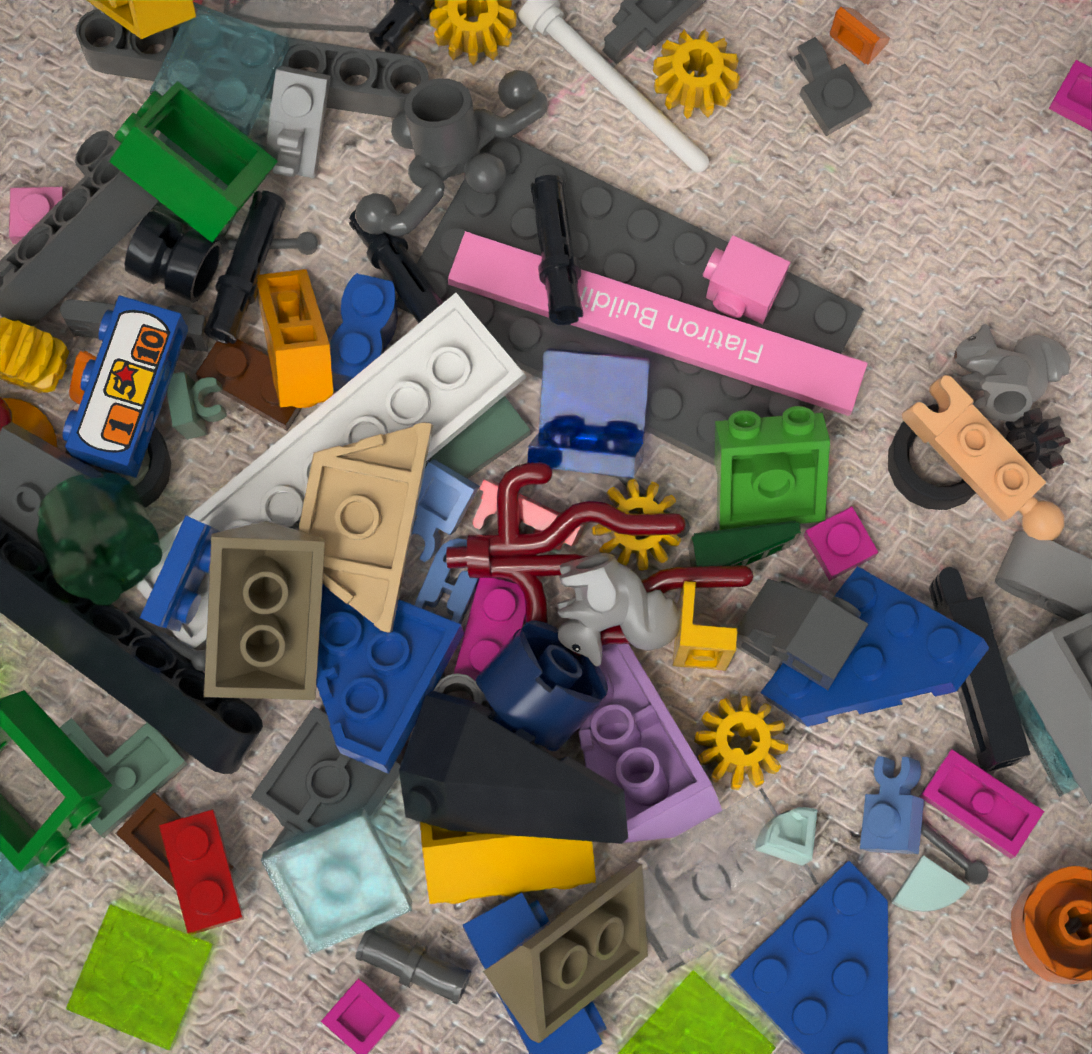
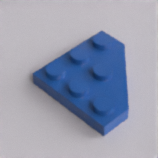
(899, 656)
(378, 678)
(826, 970)

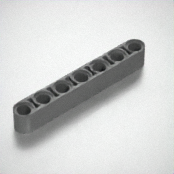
(375, 96)

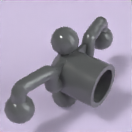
(448, 142)

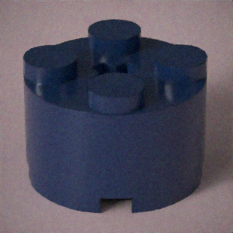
(541, 685)

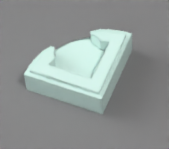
(790, 835)
(929, 888)

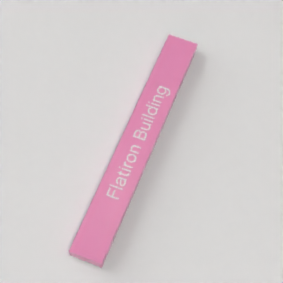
(666, 326)

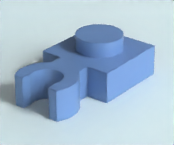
(441, 505)
(893, 816)

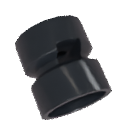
(168, 254)

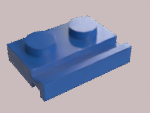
(175, 593)

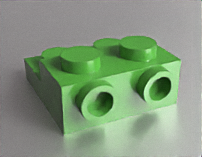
(771, 468)

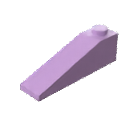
(645, 753)

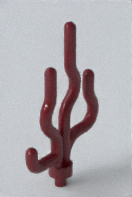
(516, 557)

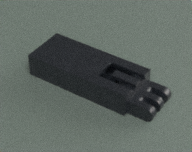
(986, 691)

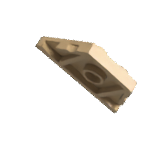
(365, 510)

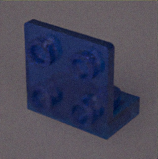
(592, 413)

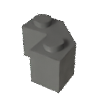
(800, 631)

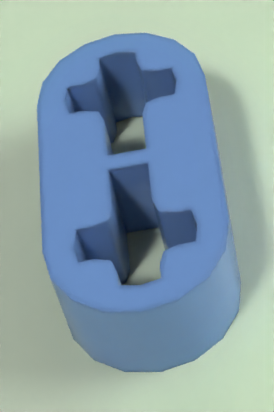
(436, 584)

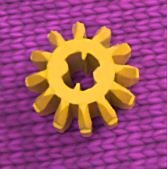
(462, 36)
(698, 56)
(30, 357)
(629, 543)
(734, 759)

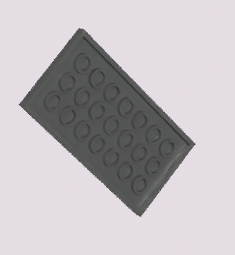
(639, 247)

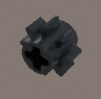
(1046, 434)

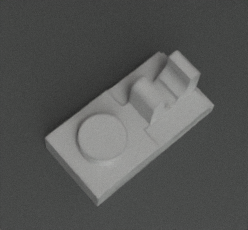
(297, 121)

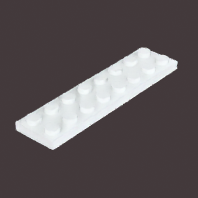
(435, 374)

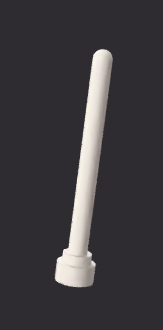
(547, 19)

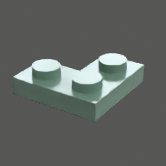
(133, 769)

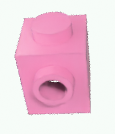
(744, 279)

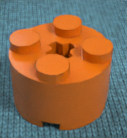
(1040, 928)

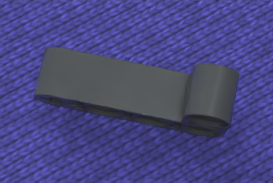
(72, 234)

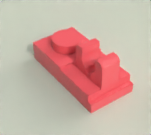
(530, 512)

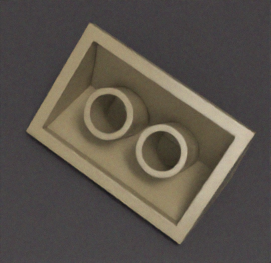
(263, 613)
(575, 955)

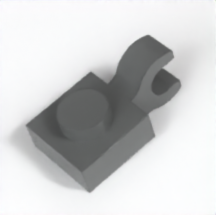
(831, 94)

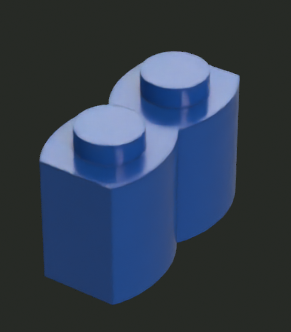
(367, 326)

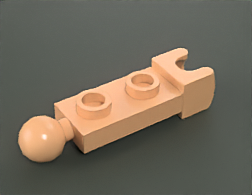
(984, 458)

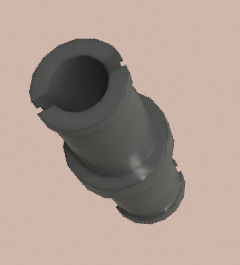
(413, 965)

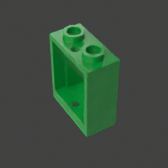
(206, 139)
(68, 771)

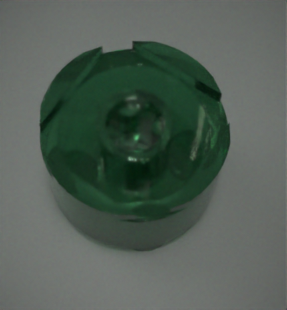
(97, 536)

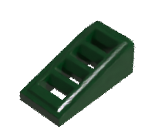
(741, 544)

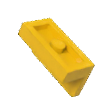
(698, 644)

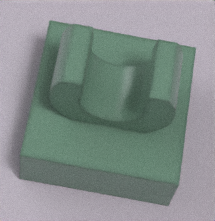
(187, 404)

